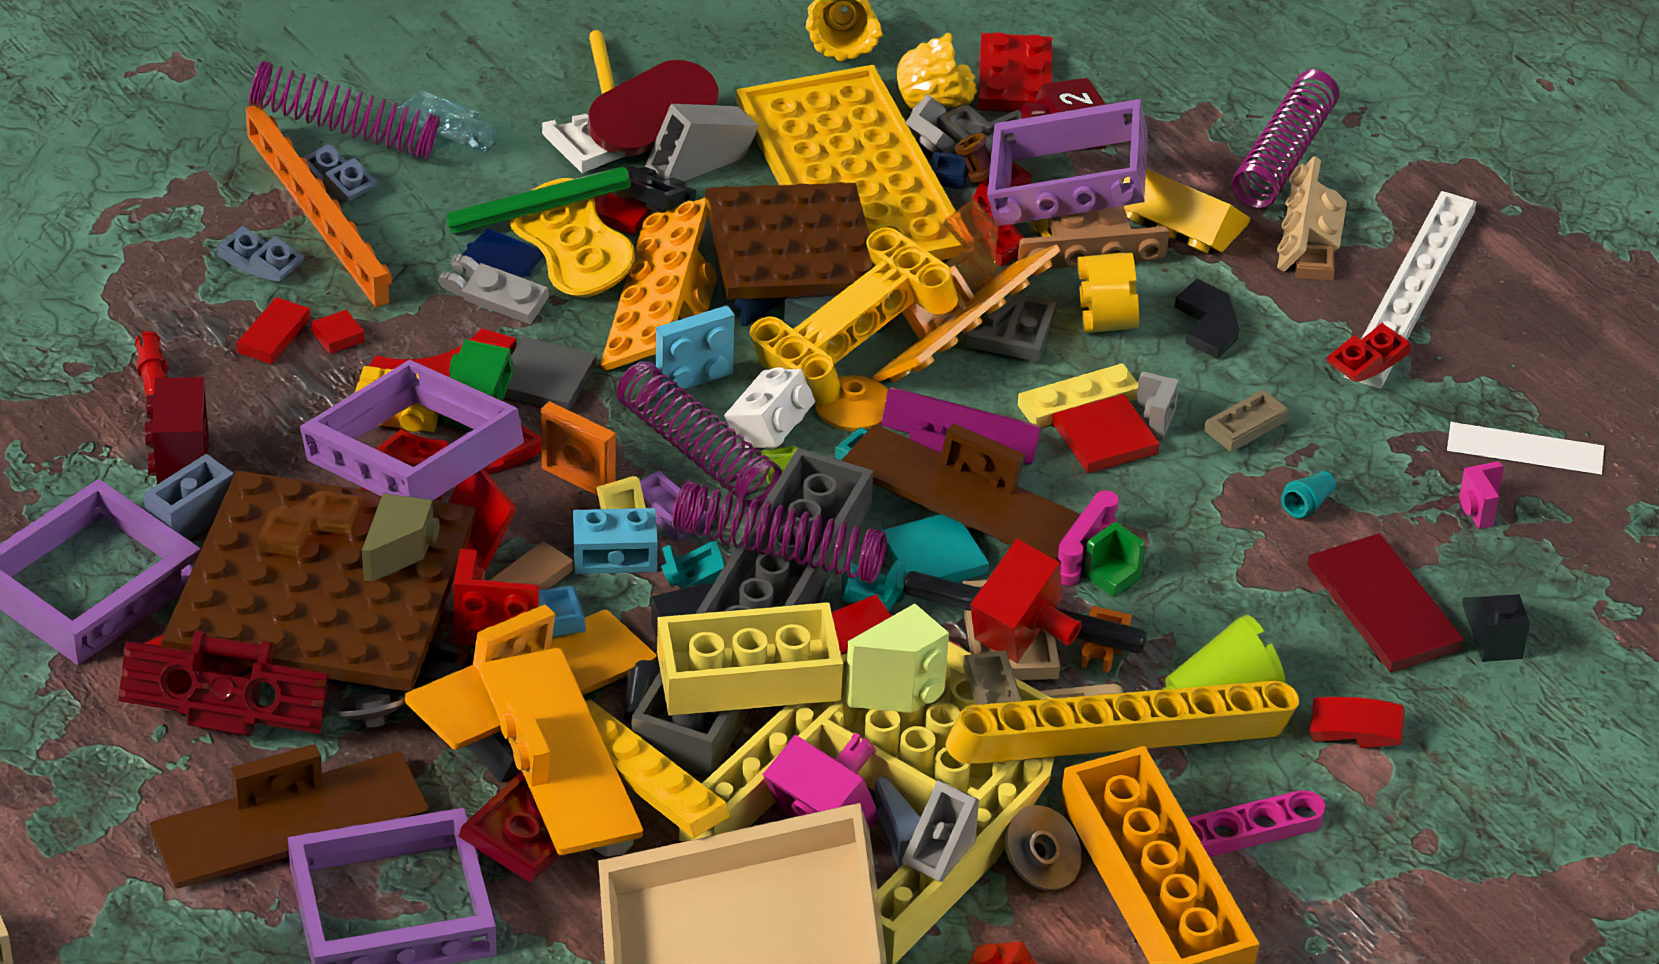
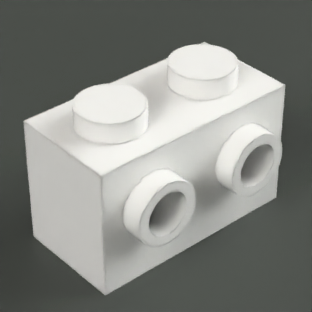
(770, 407)

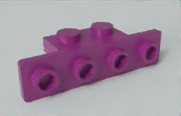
(931, 417)

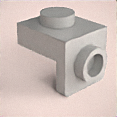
(923, 121)

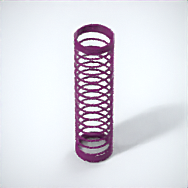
(424, 143)
(1248, 163)
(644, 398)
(686, 521)

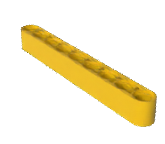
(1121, 721)

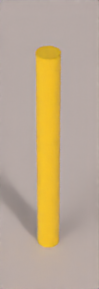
(601, 61)

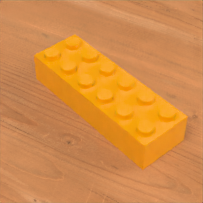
(1154, 862)

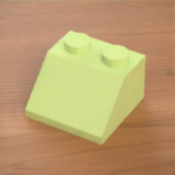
(897, 663)

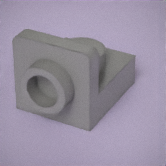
(1159, 398)

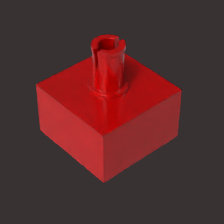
(1020, 602)

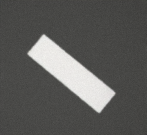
(1526, 448)

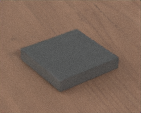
(548, 373)

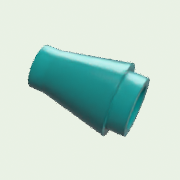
(1305, 495)

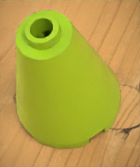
(1230, 658)

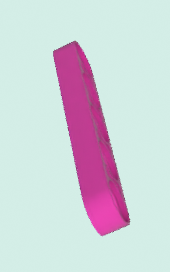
(1250, 834)

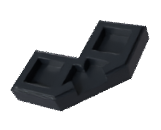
(1217, 323)

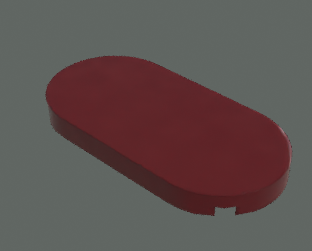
(634, 111)

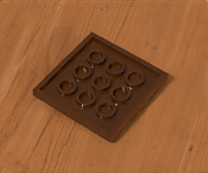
(788, 239)

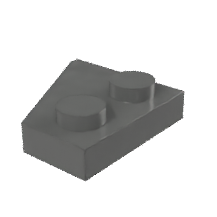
(1016, 329)

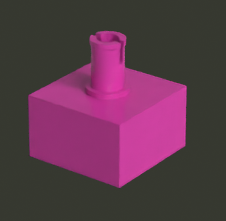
(812, 782)

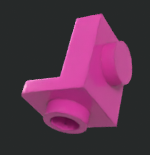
(1480, 492)

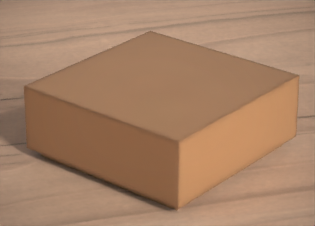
(1316, 263)

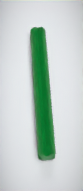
(538, 200)

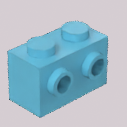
(615, 540)

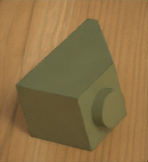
(398, 535)

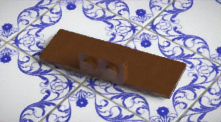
(967, 481)
(282, 800)

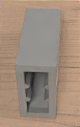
(700, 140)

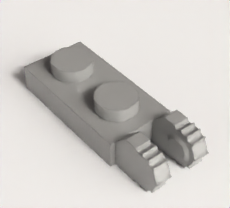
(494, 289)

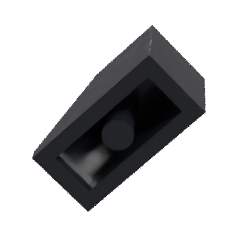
(1498, 626)

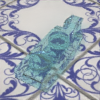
(456, 121)

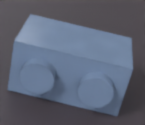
(190, 497)

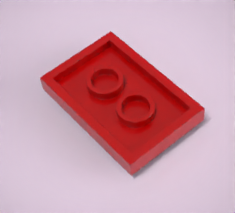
(1012, 70)

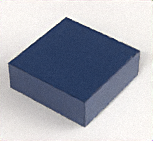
(949, 169)

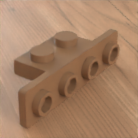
(1097, 234)

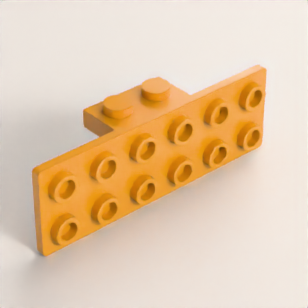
(662, 284)
(939, 331)
(459, 703)
(560, 751)

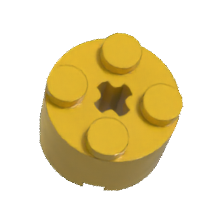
(1108, 292)

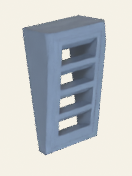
(896, 818)

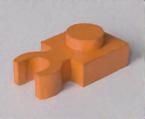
(1104, 653)

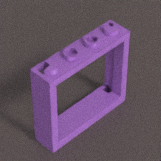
(1060, 134)
(332, 434)
(118, 611)
(422, 944)

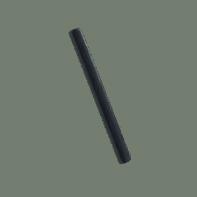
(961, 596)

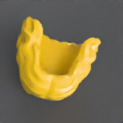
(843, 33)
(933, 72)

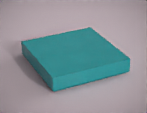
(936, 548)

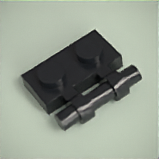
(655, 190)

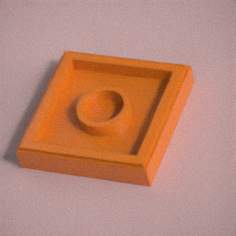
(577, 448)

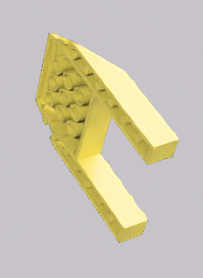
(913, 758)

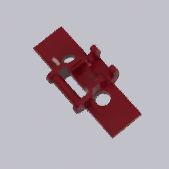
(224, 699)

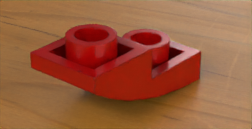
(1370, 355)
(1368, 720)

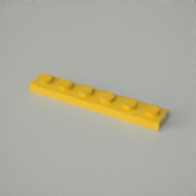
(658, 778)

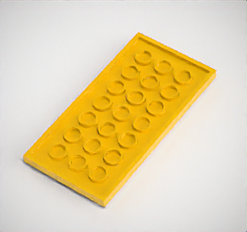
(850, 132)

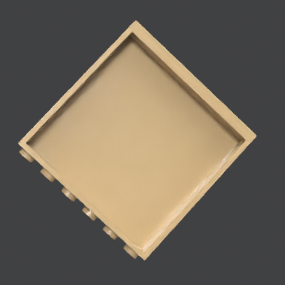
(749, 896)

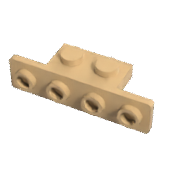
(1312, 215)

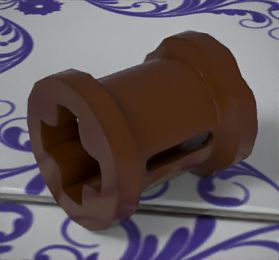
(975, 156)

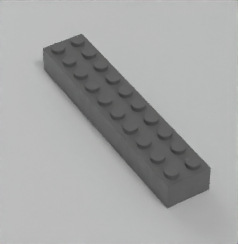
(760, 581)

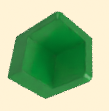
(1114, 559)

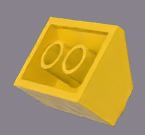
(1188, 213)

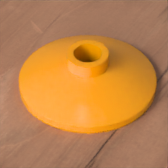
(858, 405)

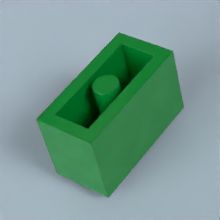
(482, 368)

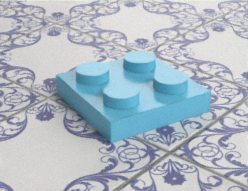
(696, 348)

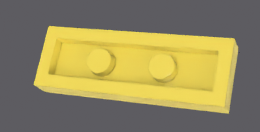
(1109, 382)

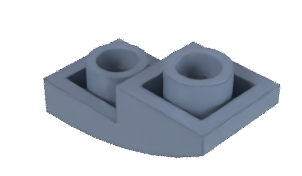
(340, 177)
(257, 257)

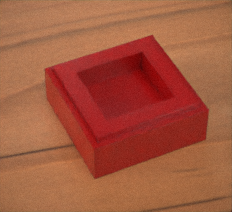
(338, 331)

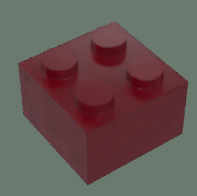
(178, 425)

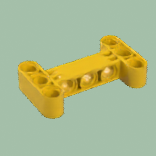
(900, 277)

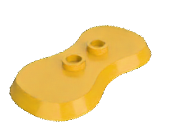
(579, 248)

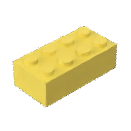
(749, 658)

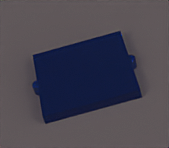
(504, 253)

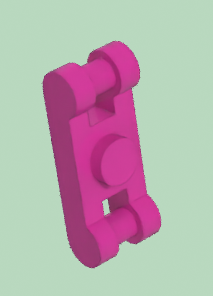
(1094, 519)

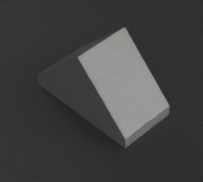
(943, 832)

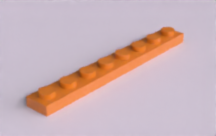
(318, 206)

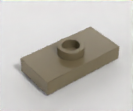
(1247, 420)
(991, 678)

